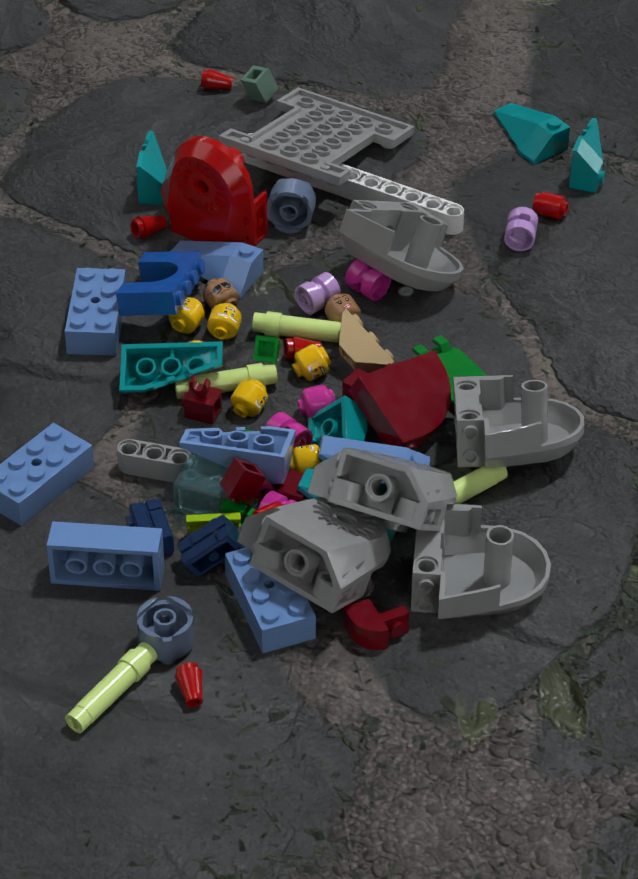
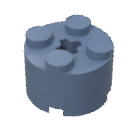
(291, 205)
(166, 627)

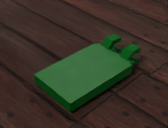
(454, 361)

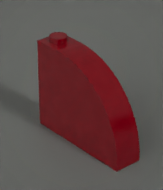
(405, 399)

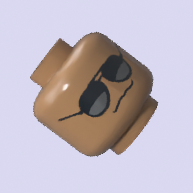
(219, 292)

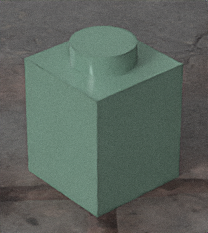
(259, 84)

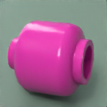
(314, 399)

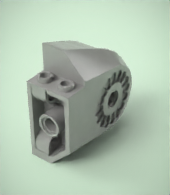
(400, 243)
(507, 430)
(414, 492)
(335, 541)
(475, 567)

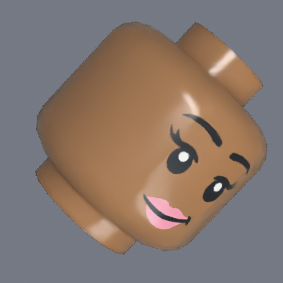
(339, 303)

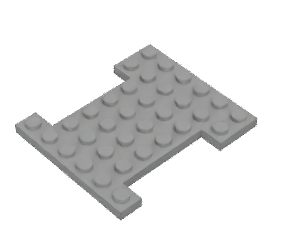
(317, 135)

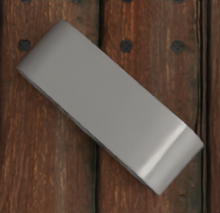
(151, 459)

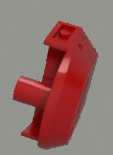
(213, 194)

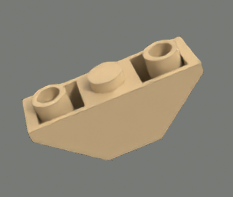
(360, 347)

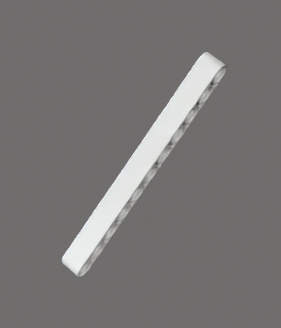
(375, 188)

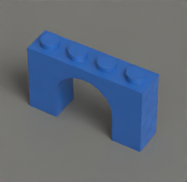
(163, 284)

